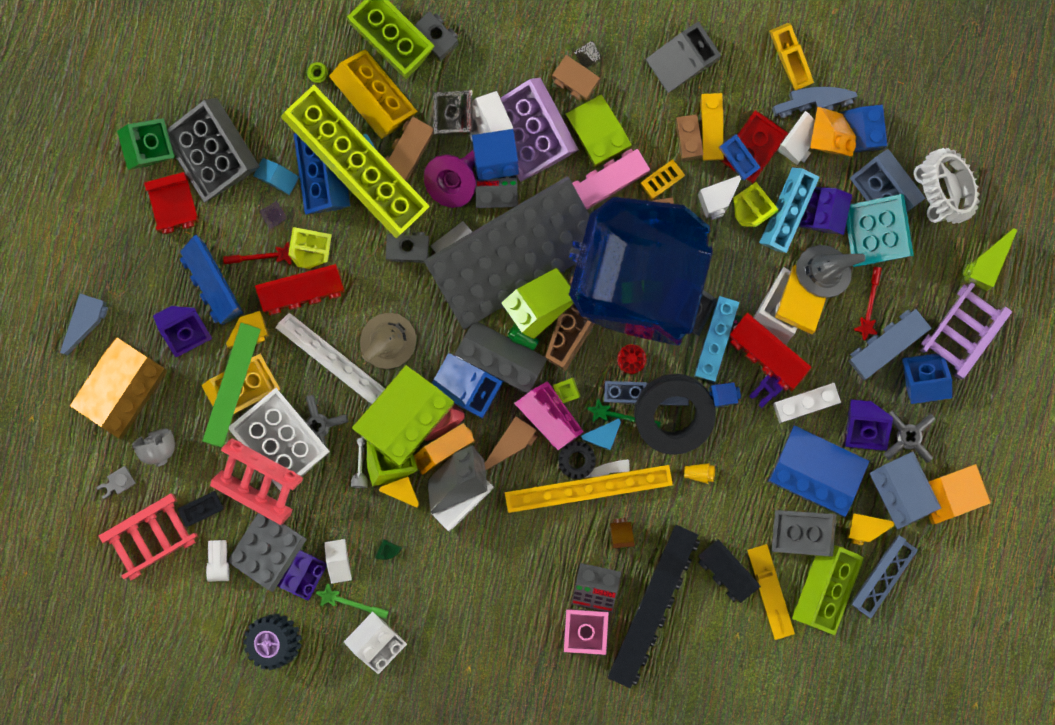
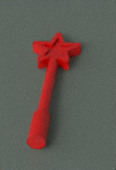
(282, 254)
(866, 324)

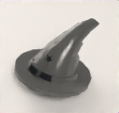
(826, 270)

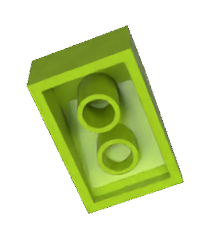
(598, 131)
(987, 266)
(539, 302)

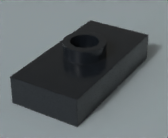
(200, 509)

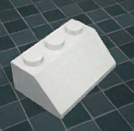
(453, 515)

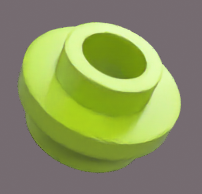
(317, 66)

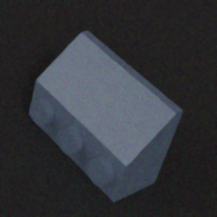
(886, 178)
(905, 490)

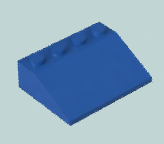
(210, 280)
(819, 471)

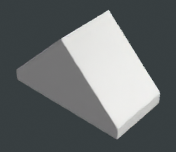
(337, 561)

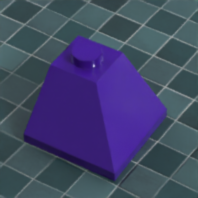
(181, 329)
(867, 426)

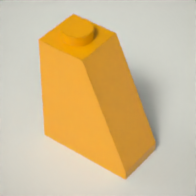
(443, 448)

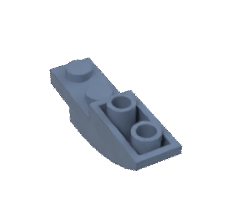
(818, 96)
(629, 391)

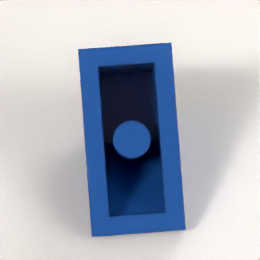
(724, 394)

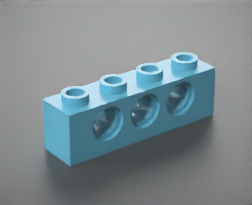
(791, 208)
(716, 339)

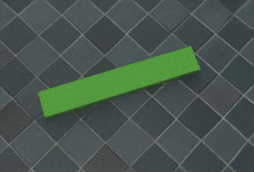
(231, 385)

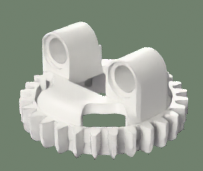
(959, 185)

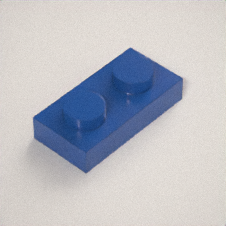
(739, 157)

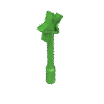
(331, 597)

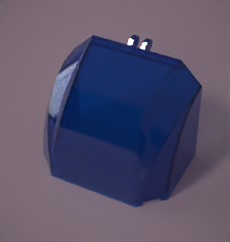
(642, 269)

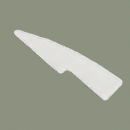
(605, 469)

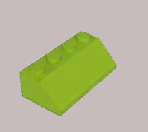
(391, 35)
(828, 590)

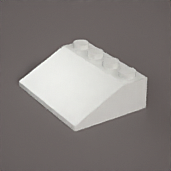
(279, 434)

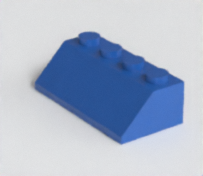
(319, 185)

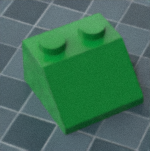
(145, 143)

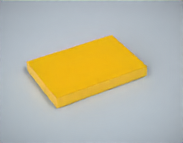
(799, 306)

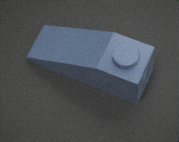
(85, 318)

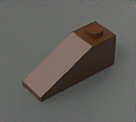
(621, 534)

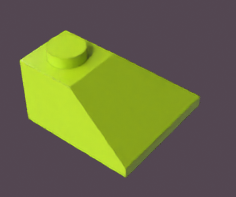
(383, 470)

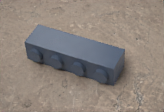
(890, 344)

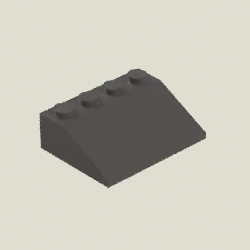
(210, 149)

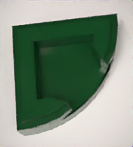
(387, 550)

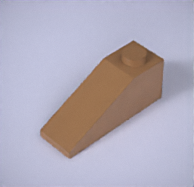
(513, 441)

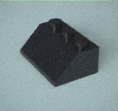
(728, 571)

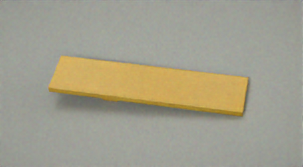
(771, 592)

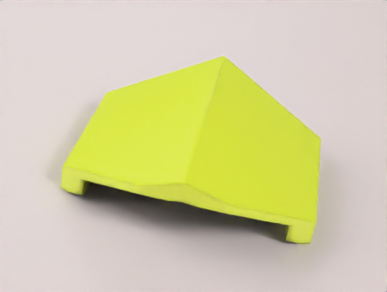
(753, 206)
(309, 247)

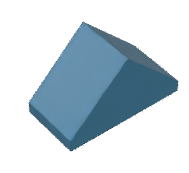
(276, 176)
(603, 436)

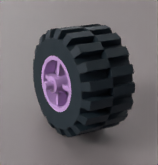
(272, 641)

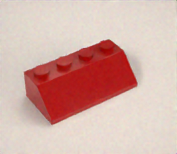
(300, 289)
(769, 352)

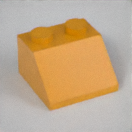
(832, 133)

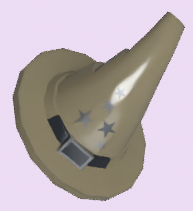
(388, 341)

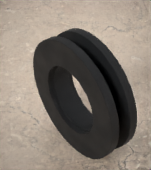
(678, 441)

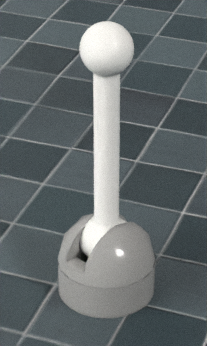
(360, 480)

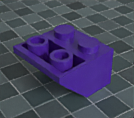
(827, 211)
(303, 575)

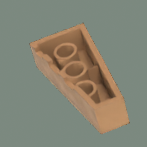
(568, 337)

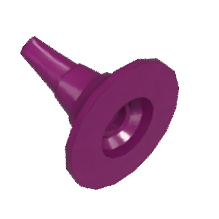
(451, 179)

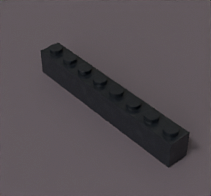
(652, 606)

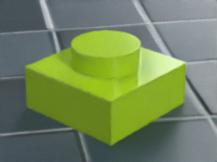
(567, 390)

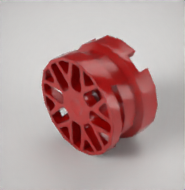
(631, 359)

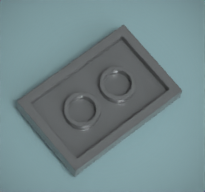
(804, 533)

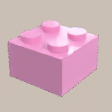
(586, 631)

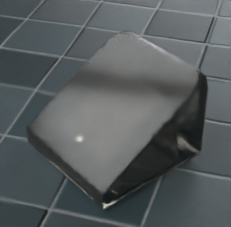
(588, 54)

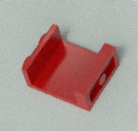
(172, 203)

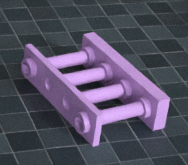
(986, 333)

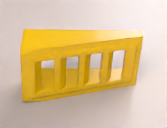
(650, 191)

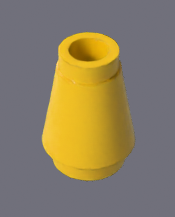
(702, 472)

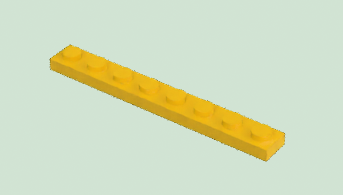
(588, 488)

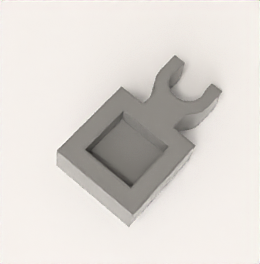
(119, 481)

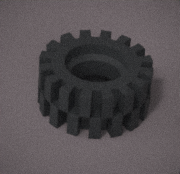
(567, 469)

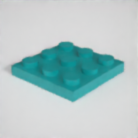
(879, 230)

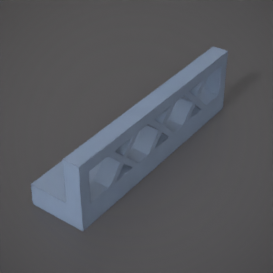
(878, 571)

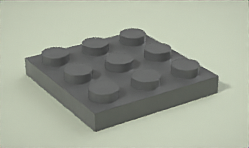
(266, 551)

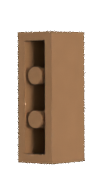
(410, 147)

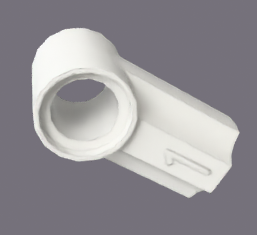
(218, 567)

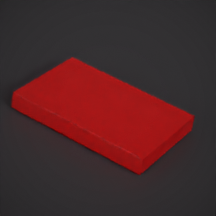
(762, 141)

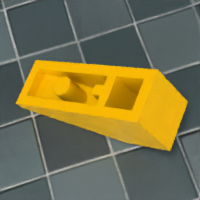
(712, 126)

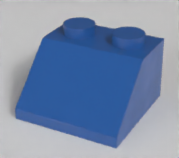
(868, 126)
(495, 154)
(927, 378)

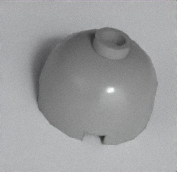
(156, 447)

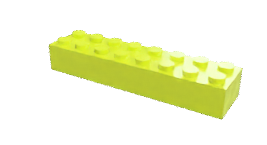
(354, 161)

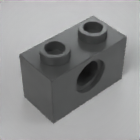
(443, 45)
(417, 254)

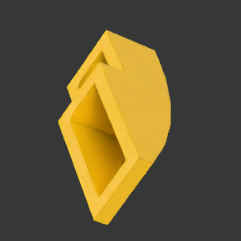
(791, 56)

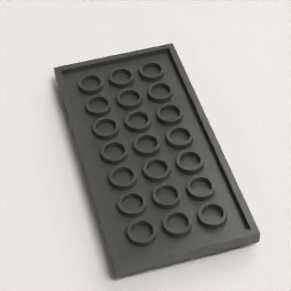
(510, 252)

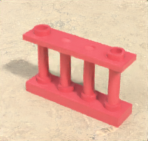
(248, 495)
(131, 525)

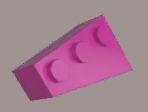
(549, 415)

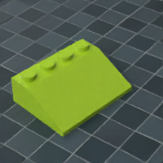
(403, 416)

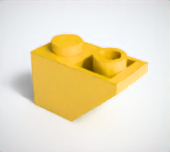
(254, 319)

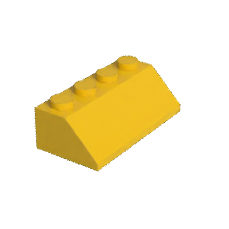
(372, 93)

